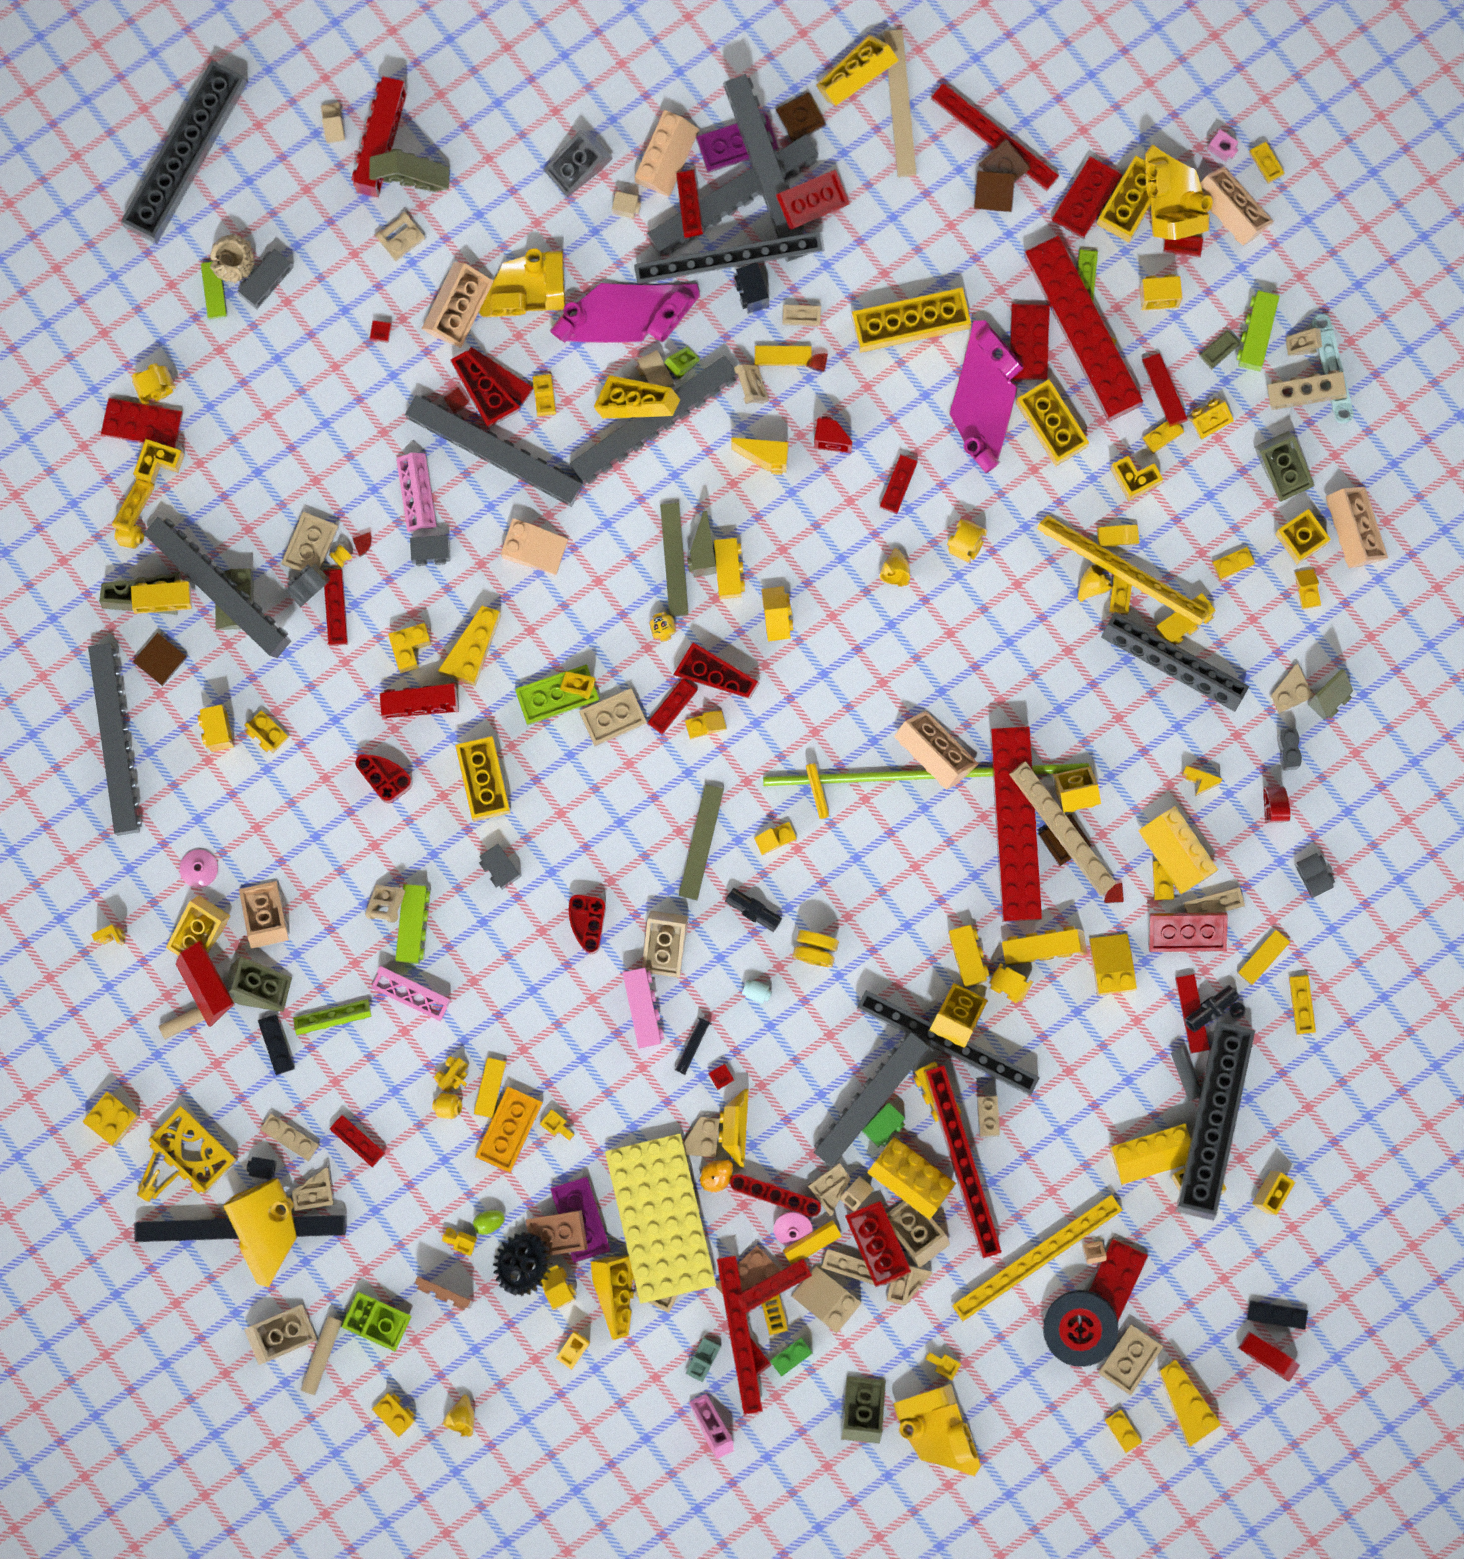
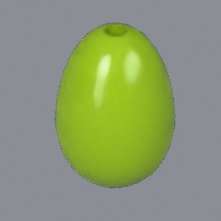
(488, 1221)

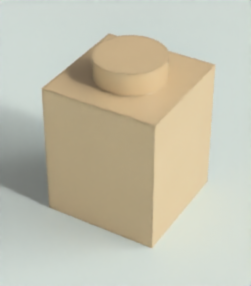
(626, 205)
(857, 1193)

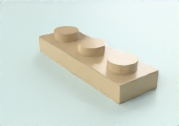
(1217, 902)
(289, 1137)
(846, 1266)

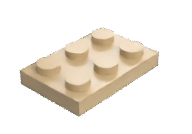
(309, 542)
(612, 717)
(1130, 1360)

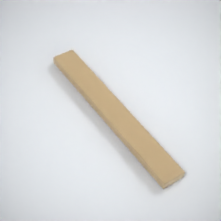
(900, 106)

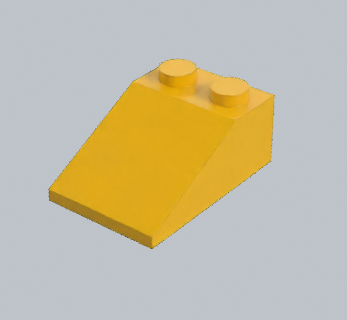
(764, 453)
(199, 922)
(1112, 964)

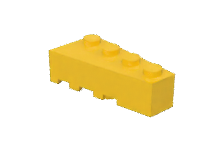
(856, 70)
(1044, 946)

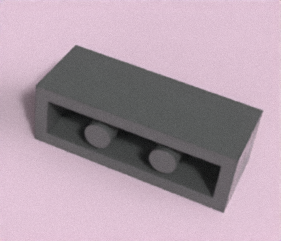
(265, 278)

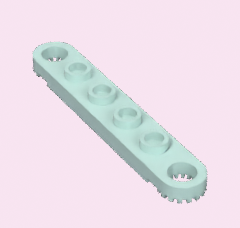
(1331, 361)

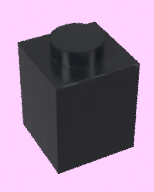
(261, 1168)

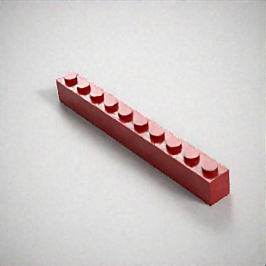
(962, 1161)

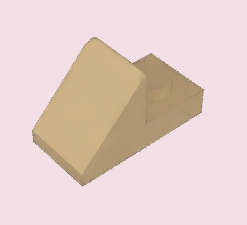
(332, 123)
(1304, 342)

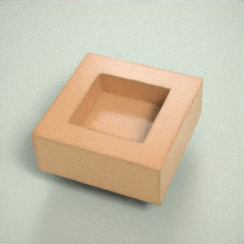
(1094, 1252)

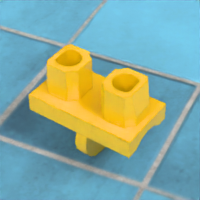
(454, 1076)

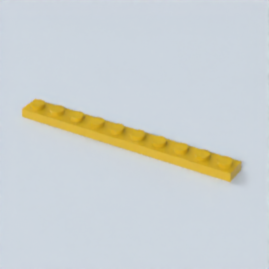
(1123, 570)
(1037, 1258)

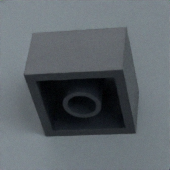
(752, 288)

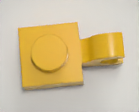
(555, 1124)
(462, 1242)
(945, 1366)

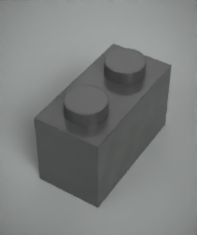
(430, 550)
(499, 866)

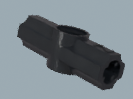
(753, 910)
(1211, 1008)

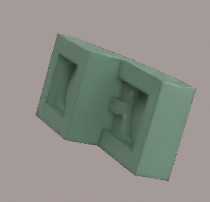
(703, 1359)

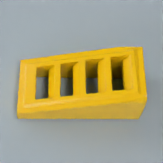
(772, 1331)

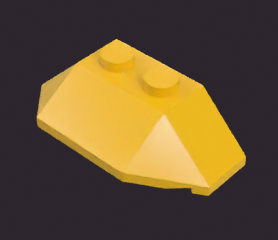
(735, 1127)

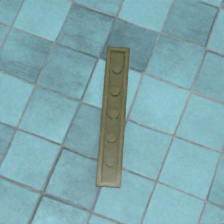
(674, 559)
(701, 842)

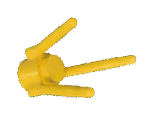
(146, 1189)

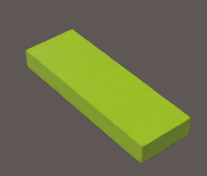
(1087, 269)
(213, 292)

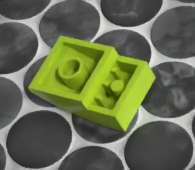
(375, 1321)

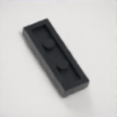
(276, 1045)
(1277, 1315)

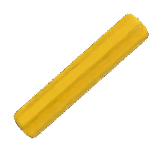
(817, 791)

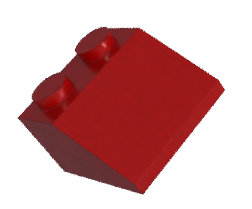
(831, 436)

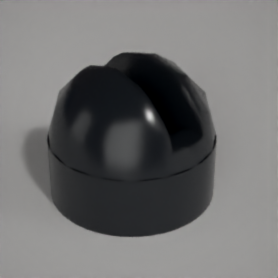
(1235, 1008)

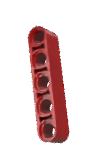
(765, 1195)

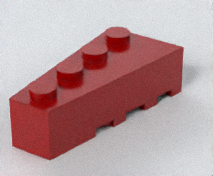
(485, 392)
(709, 670)
(419, 701)

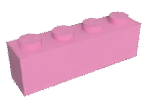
(642, 1007)

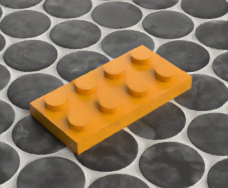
(509, 1129)

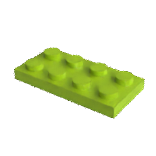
(545, 699)

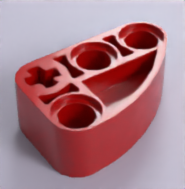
(390, 776)
(1276, 804)
(583, 917)
(1269, 1356)

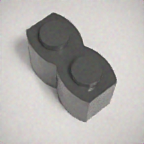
(307, 584)
(1290, 754)
(1314, 875)

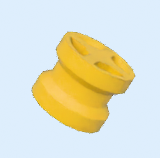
(340, 556)

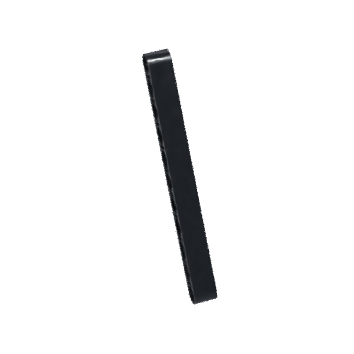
(223, 1229)

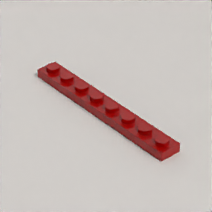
(991, 133)
(739, 1336)

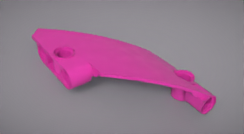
(625, 313)
(985, 395)

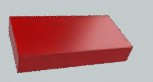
(1185, 246)

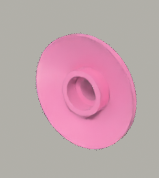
(208, 870)
(791, 1222)

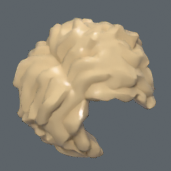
(232, 258)

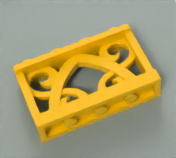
(190, 1123)

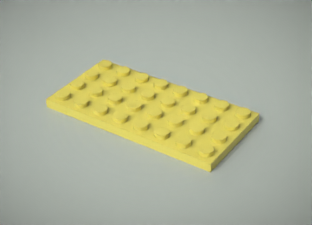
(660, 1218)

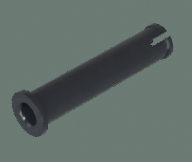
(692, 1046)

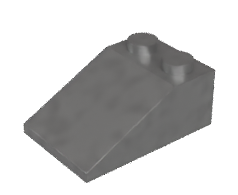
(577, 162)

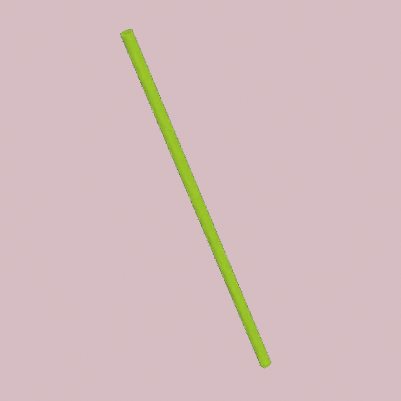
(904, 775)

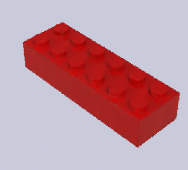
(381, 132)

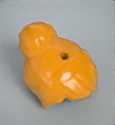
(721, 1171)

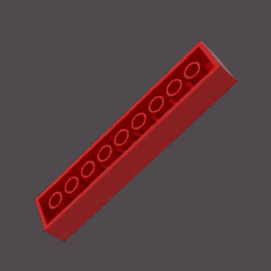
(1083, 328)
(1015, 827)

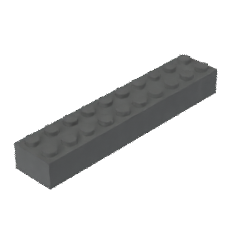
(184, 152)
(1215, 1121)

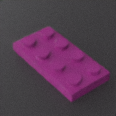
(726, 146)
(577, 1197)

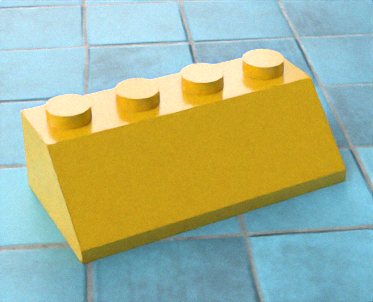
(1178, 850)
(1151, 1154)

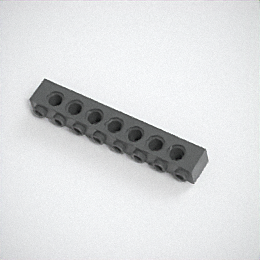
(1175, 661)

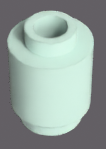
(757, 991)

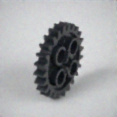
(536, 1255)

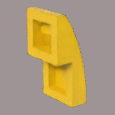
(544, 395)
(1118, 535)

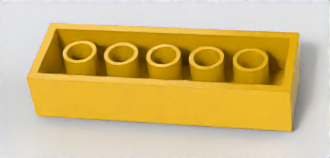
(911, 320)

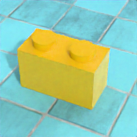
(1273, 1192)

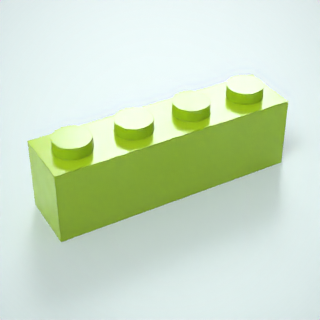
(1258, 330)
(411, 924)

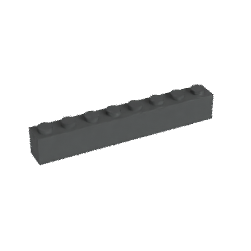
(871, 1099)

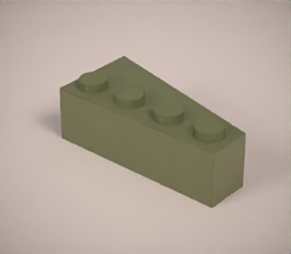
(409, 170)
(118, 594)

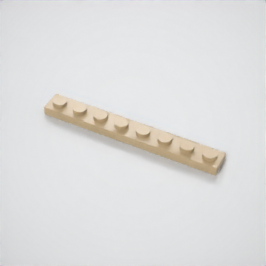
(1062, 828)

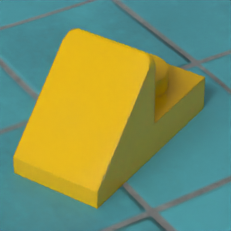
(1307, 588)
(578, 684)
(706, 724)
(1206, 780)
(775, 838)
(573, 1350)

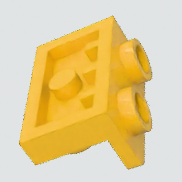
(1210, 417)
(266, 731)
(106, 935)
(393, 1414)

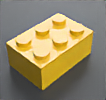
(958, 1015)

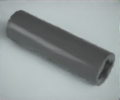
(1186, 1073)

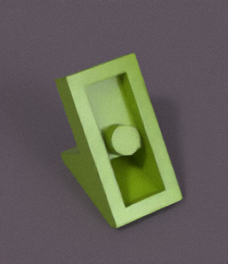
(682, 362)

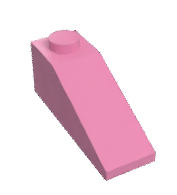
(712, 1426)

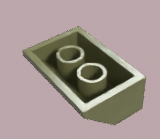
(244, 580)

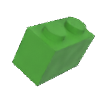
(884, 1125)
(791, 1357)

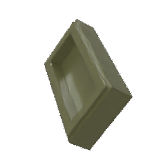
(1219, 350)

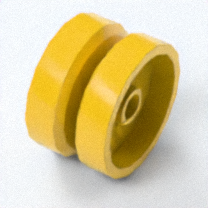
(814, 952)

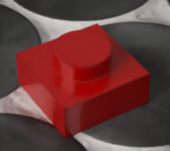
(380, 331)
(721, 1077)

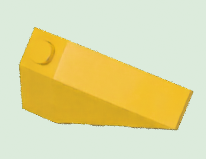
(613, 1286)

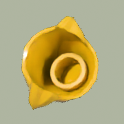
(895, 569)
(1093, 583)
(461, 1417)

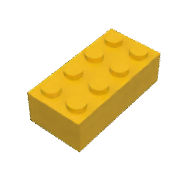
(1128, 203)
(1052, 422)
(482, 779)
(911, 1178)

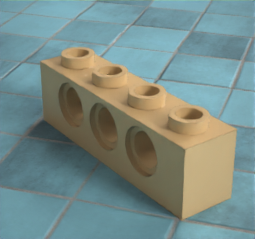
(1298, 398)

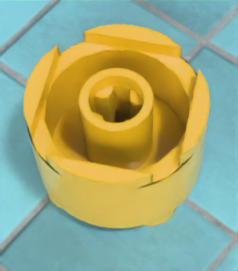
(153, 383)
(967, 540)
(1011, 983)

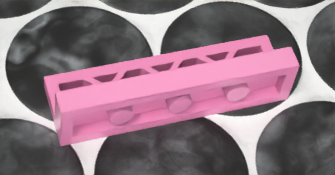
(419, 490)
(408, 984)

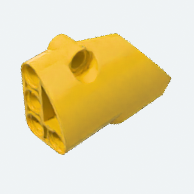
(1176, 197)
(527, 285)
(263, 1228)
(938, 1430)

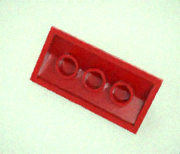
(204, 983)
(878, 1244)

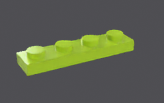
(332, 1017)

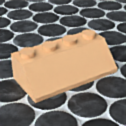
(666, 153)
(1235, 206)
(457, 304)
(1356, 527)
(935, 749)

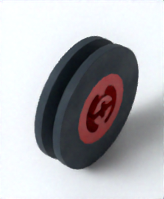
(1103, 1327)

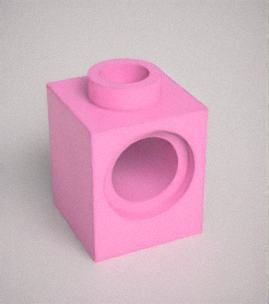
(1220, 138)

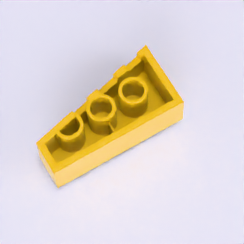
(635, 398)
(471, 649)
(1190, 1408)

